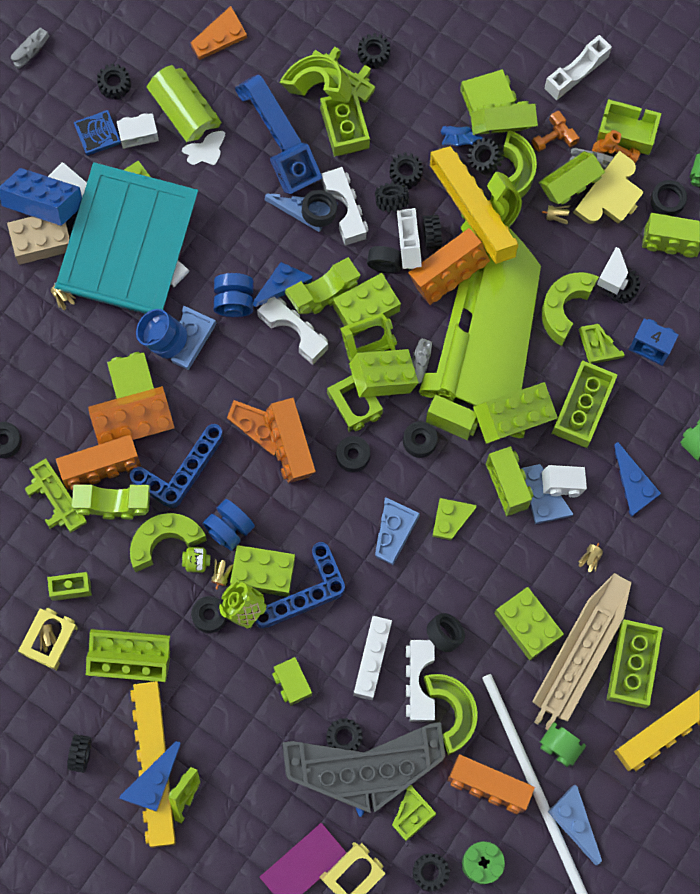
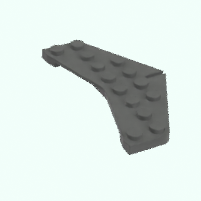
(354, 774)

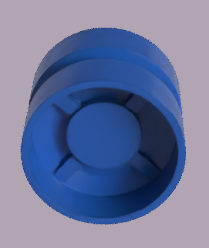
(233, 295)
(161, 333)
(224, 529)

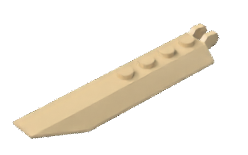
(583, 650)

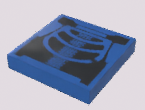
(97, 132)

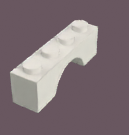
(565, 78)
(351, 227)
(409, 238)
(276, 314)
(372, 658)
(421, 706)

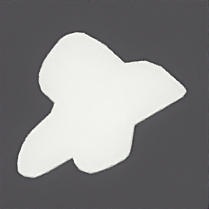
(207, 150)

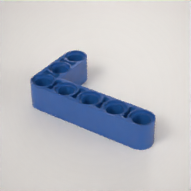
(269, 110)
(183, 471)
(306, 595)

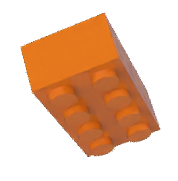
(449, 266)
(131, 415)
(290, 440)
(98, 462)
(490, 784)

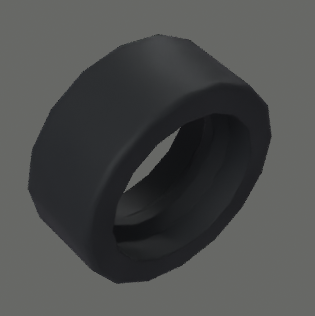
(673, 186)
(321, 196)
(384, 259)
(453, 627)

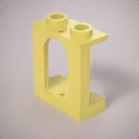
(67, 630)
(345, 862)

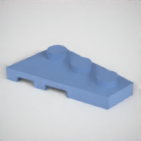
(544, 506)

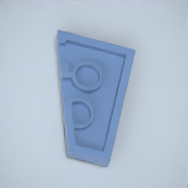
(198, 330)
(394, 530)

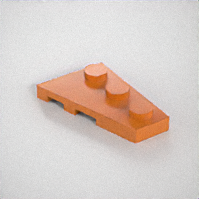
(219, 35)
(253, 424)

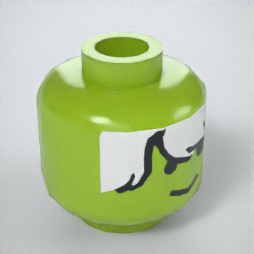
(195, 559)

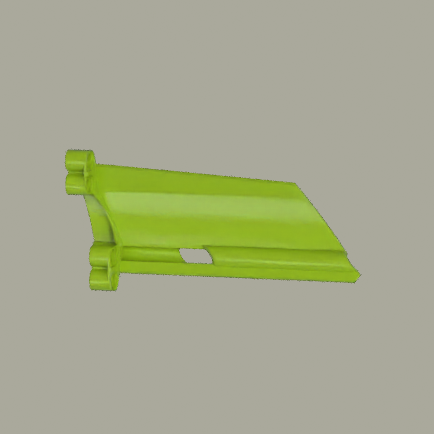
(494, 352)

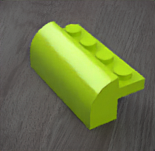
(183, 103)
(128, 655)

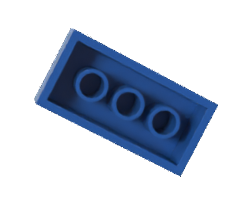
(40, 196)

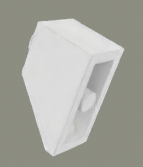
(614, 275)

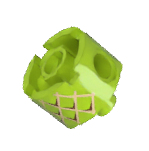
(242, 604)

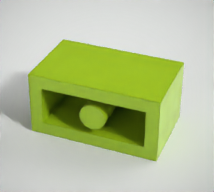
(69, 586)
(292, 681)

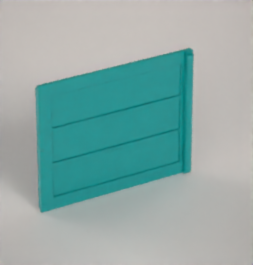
(126, 239)

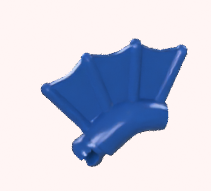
(458, 136)

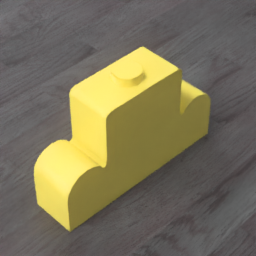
(612, 193)

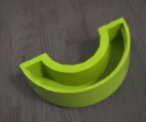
(317, 69)
(524, 159)
(505, 202)
(564, 289)
(320, 293)
(111, 502)
(160, 528)
(462, 703)

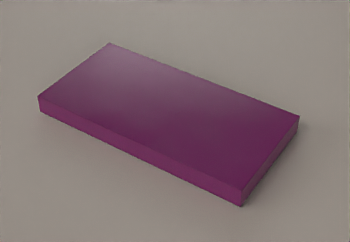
(304, 863)

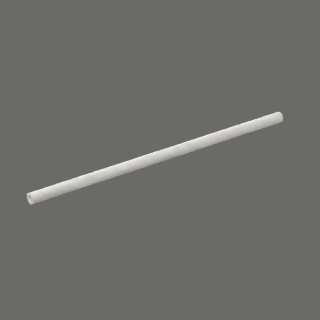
(532, 780)

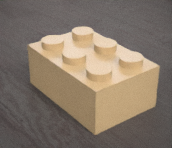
(37, 239)

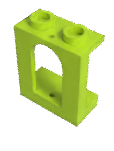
(388, 340)
(354, 422)

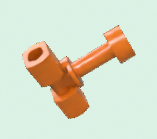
(560, 131)
(611, 143)

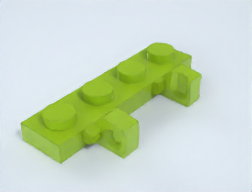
(358, 81)
(47, 482)

